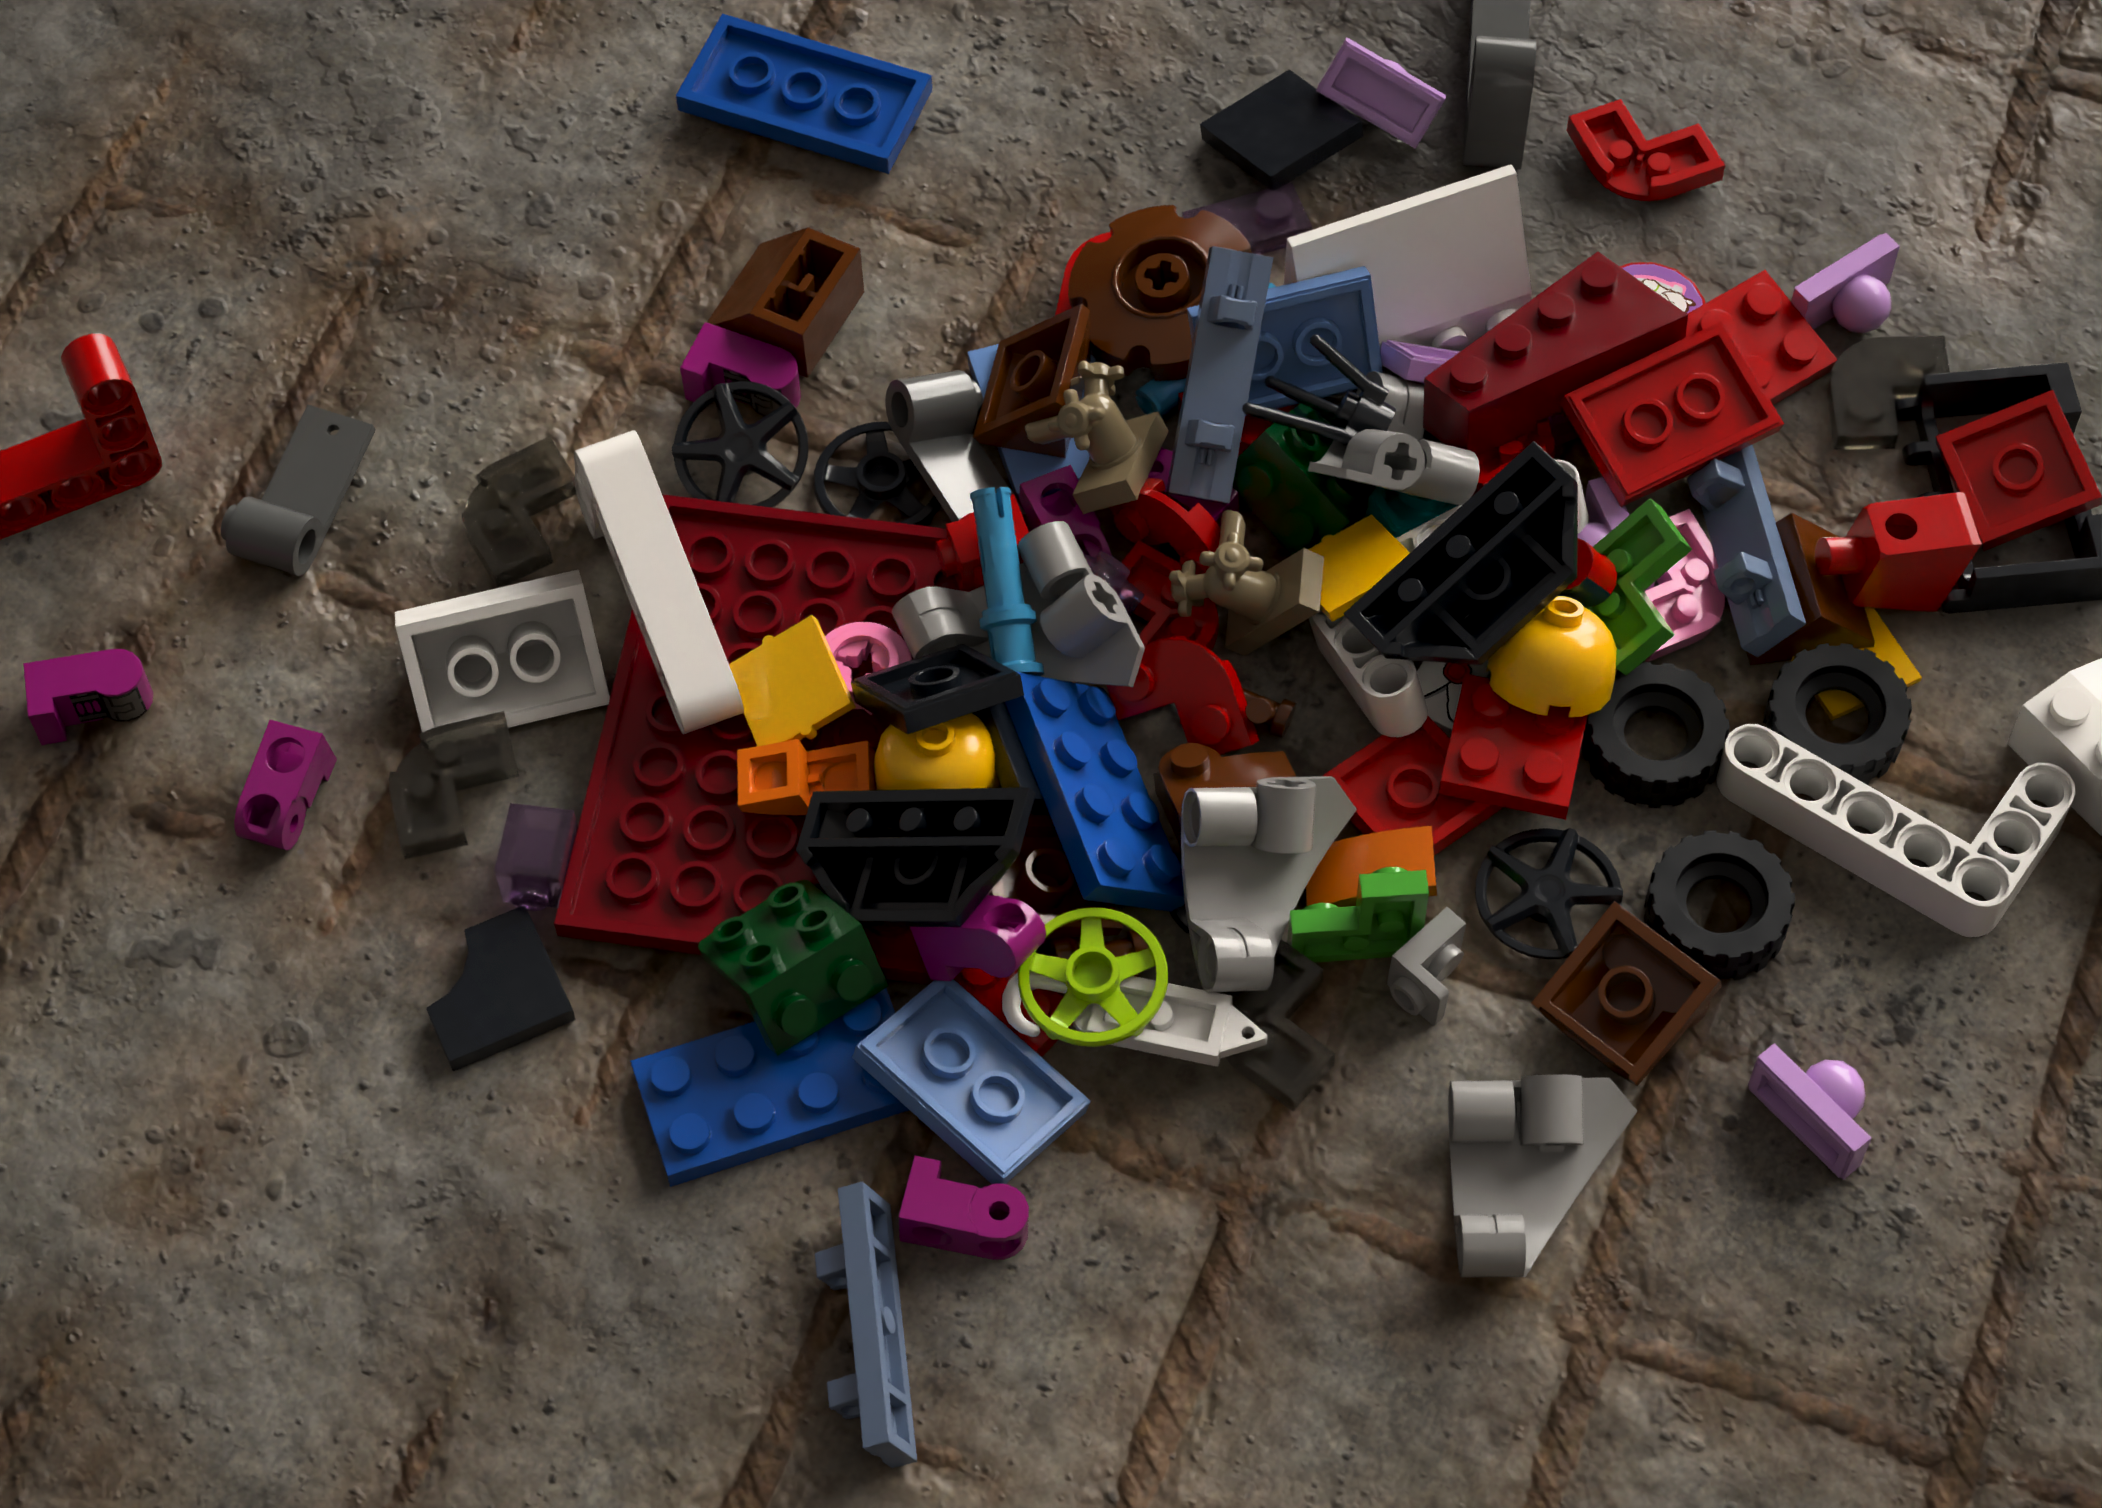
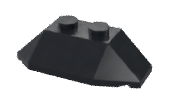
(1479, 569)
(913, 852)

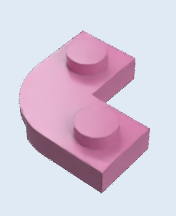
(1688, 590)

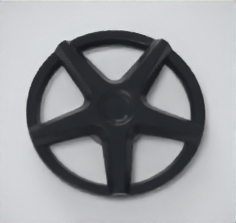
(740, 446)
(878, 478)
(1545, 892)

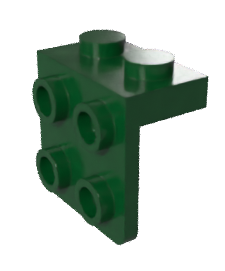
(1287, 497)
(795, 962)

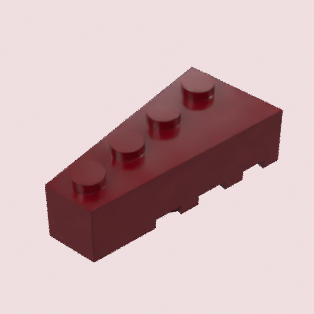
(1547, 348)

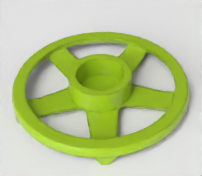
(1095, 977)

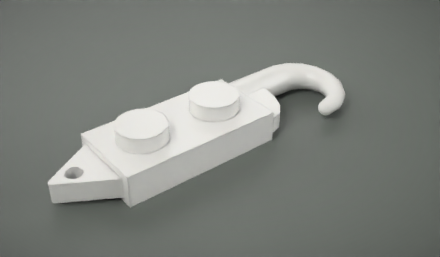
(1187, 1026)

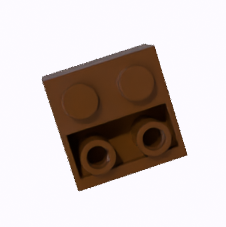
(795, 294)

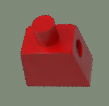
(1903, 552)

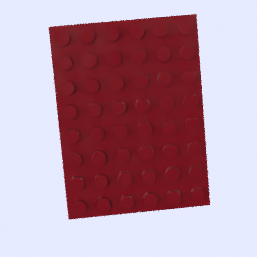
(661, 824)

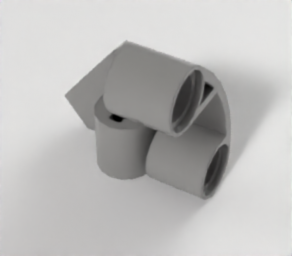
(1400, 456)
(1080, 619)
(1247, 866)
(1522, 1161)

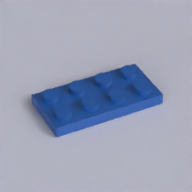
(804, 93)
(1096, 795)
(739, 1101)

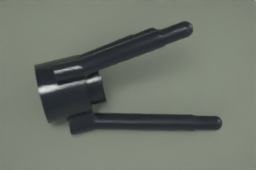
(1352, 414)

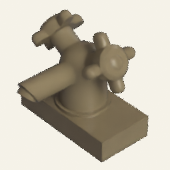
(1117, 448)
(1258, 601)

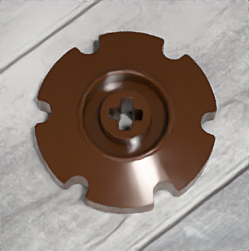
(1145, 283)

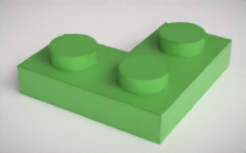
(1642, 552)
(1386, 916)

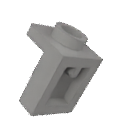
(1424, 963)

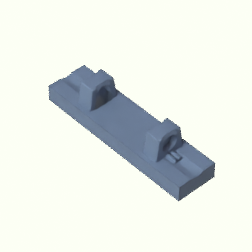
(1219, 375)
(1748, 551)
(869, 1271)

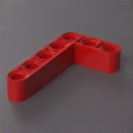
(87, 458)

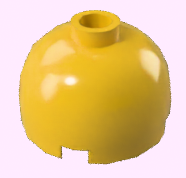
(1558, 661)
(937, 757)

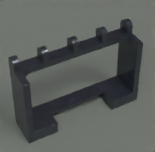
(1987, 393)

